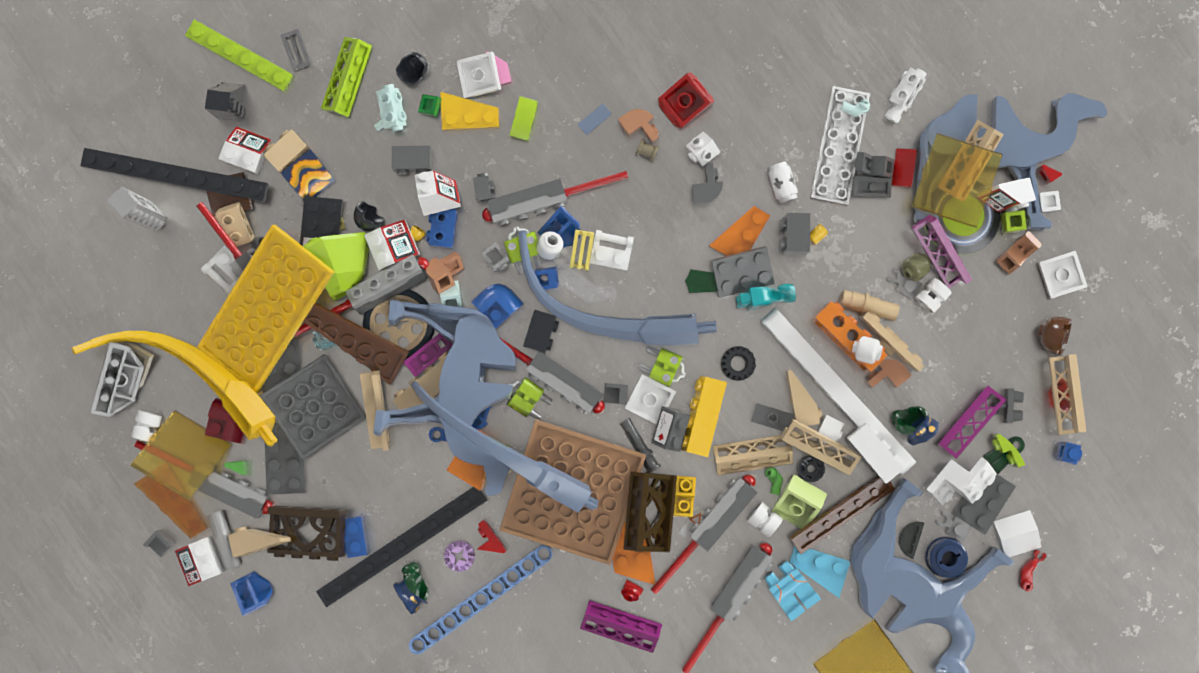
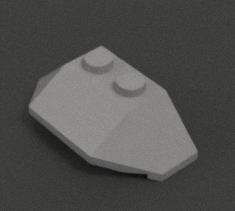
(117, 380)

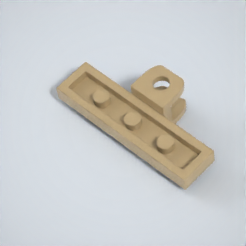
(892, 342)

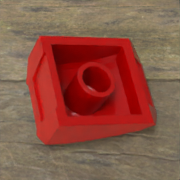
(685, 100)

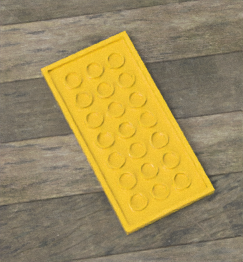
(265, 308)

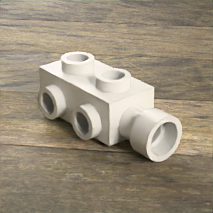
(905, 91)

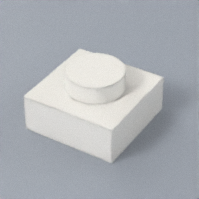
(1049, 201)

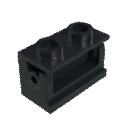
(540, 331)

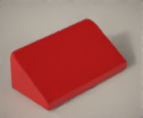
(904, 167)

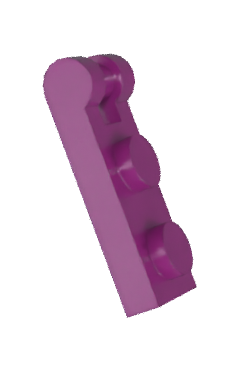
(427, 355)

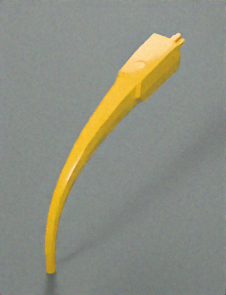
(237, 397)

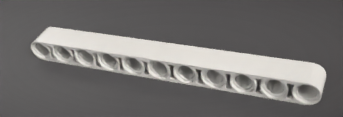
(831, 382)

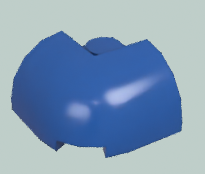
(497, 303)

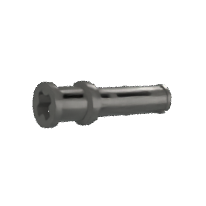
(636, 440)

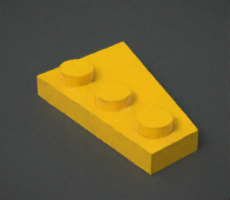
(463, 113)

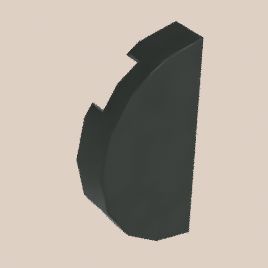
(910, 538)

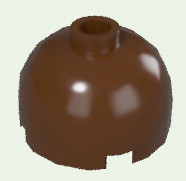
(1055, 334)

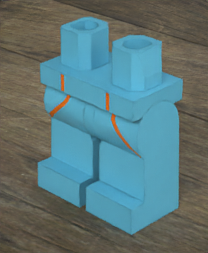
(786, 586)

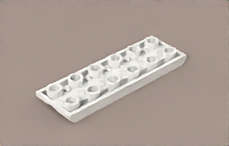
(839, 148)

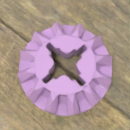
(456, 547)

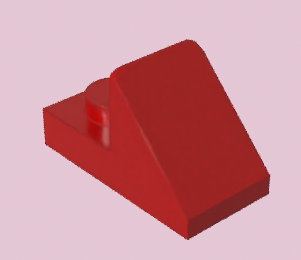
(494, 544)

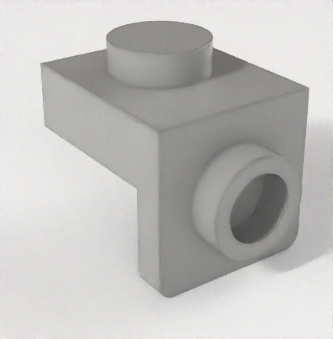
(496, 257)

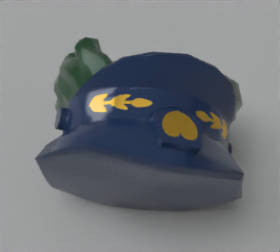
(915, 424)
(411, 589)

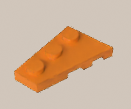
(742, 233)

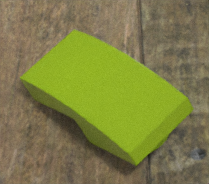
(523, 118)
(1003, 445)

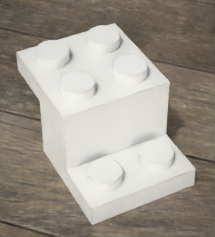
(967, 484)

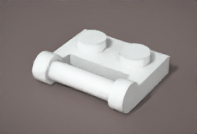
(608, 256)
(222, 260)

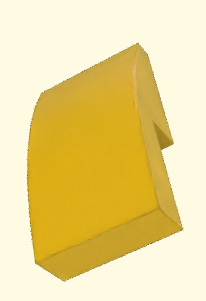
(684, 497)

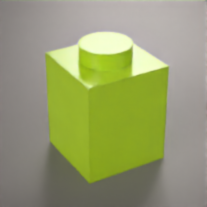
(1013, 222)

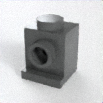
(483, 188)

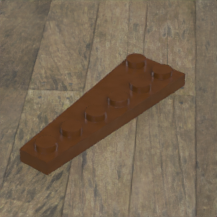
(359, 342)

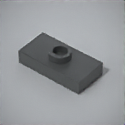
(871, 187)
(771, 417)

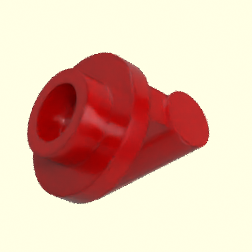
(631, 591)

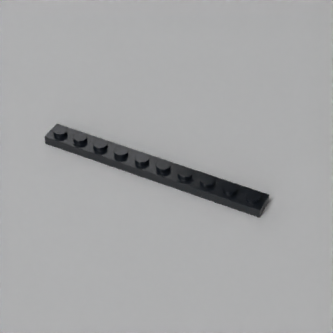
(174, 175)
(401, 546)

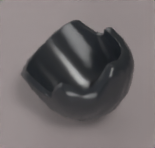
(412, 68)
(366, 217)

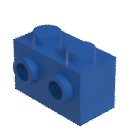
(442, 229)
(356, 537)

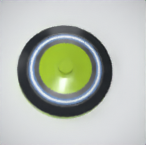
(968, 238)

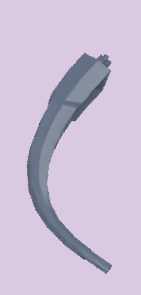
(651, 330)
(539, 474)

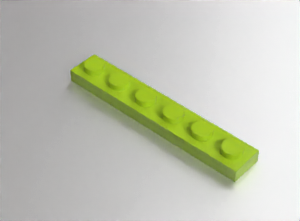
(239, 55)

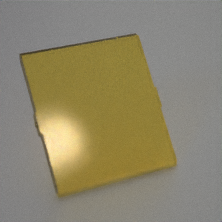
(957, 180)
(180, 455)
(864, 652)

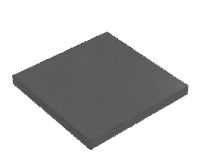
(313, 406)

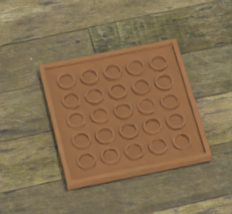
(594, 462)

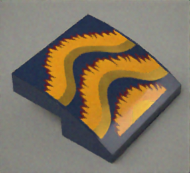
(308, 176)

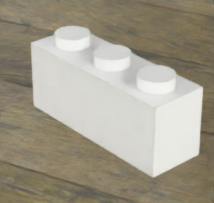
(876, 452)

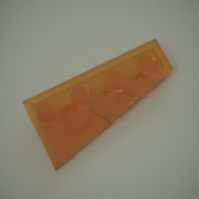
(174, 506)

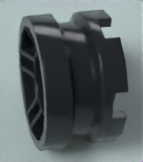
(819, 468)

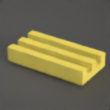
(579, 265)

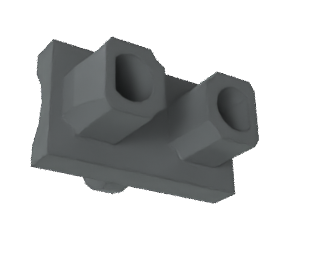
(1009, 414)

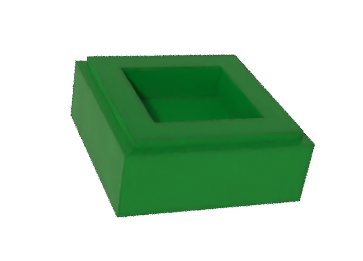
(429, 105)

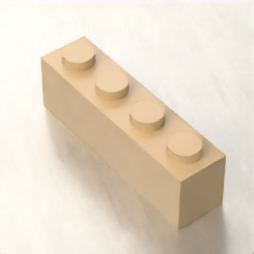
(428, 382)

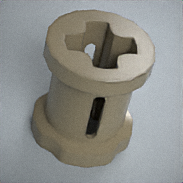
(647, 150)

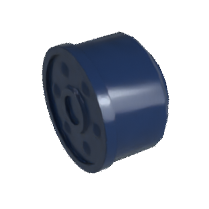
(946, 557)

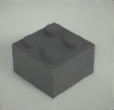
(795, 234)

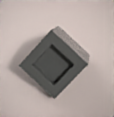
(615, 393)
(159, 542)

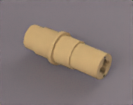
(864, 303)

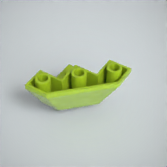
(345, 256)

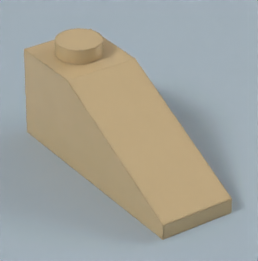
(803, 405)
(250, 541)

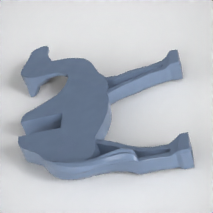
(1019, 145)
(461, 379)
(918, 589)

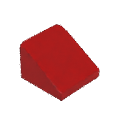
(1048, 173)

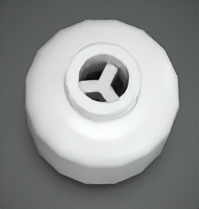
(549, 245)
(867, 350)

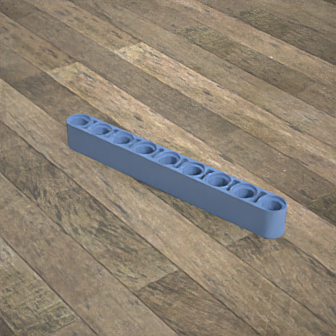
(472, 603)

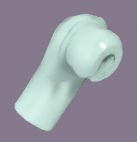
(856, 110)

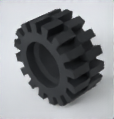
(749, 359)

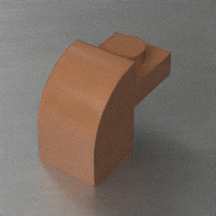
(636, 120)
(1018, 252)
(441, 271)
(891, 369)

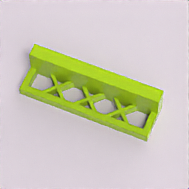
(348, 77)

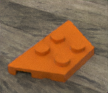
(631, 563)

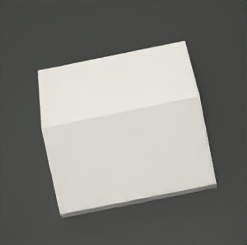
(1017, 533)

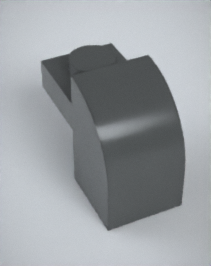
(873, 166)
(709, 191)

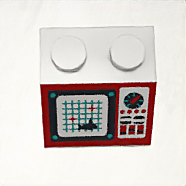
(245, 150)
(436, 192)
(1011, 196)
(391, 244)
(199, 561)

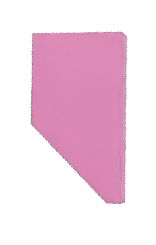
(503, 71)

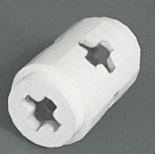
(781, 173)

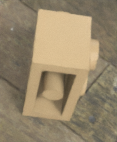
(286, 150)
(235, 223)

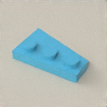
(822, 568)

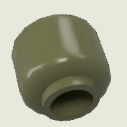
(916, 266)

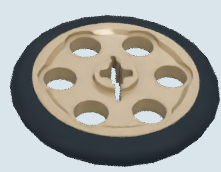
(415, 341)

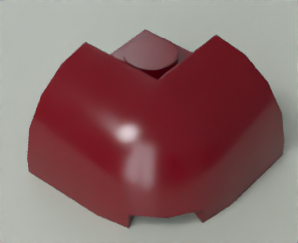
(222, 425)

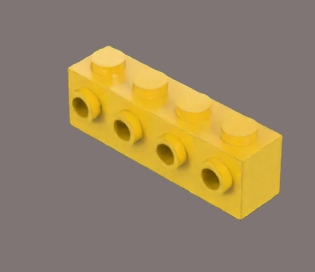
(703, 415)

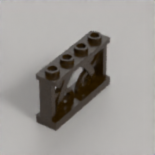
(327, 516)
(637, 524)

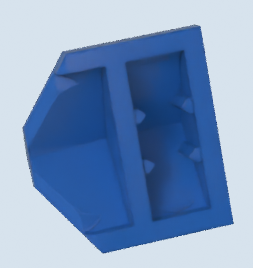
(562, 224)
(251, 592)

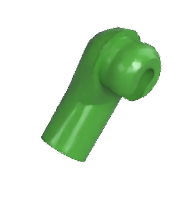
(775, 478)

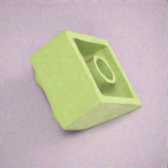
(799, 502)

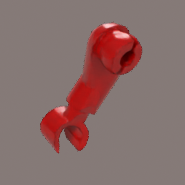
(1026, 579)

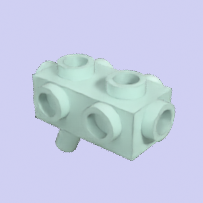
(391, 109)

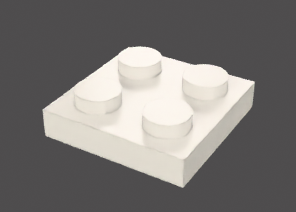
(478, 75)
(1062, 274)
(649, 398)

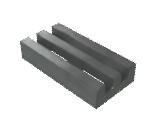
(301, 65)

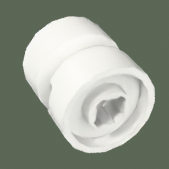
(937, 290)
(146, 425)
(764, 519)

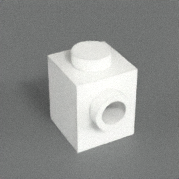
(830, 428)

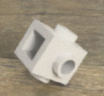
(702, 149)

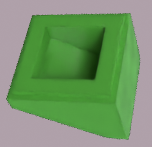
(238, 466)

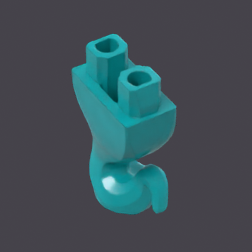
(764, 296)

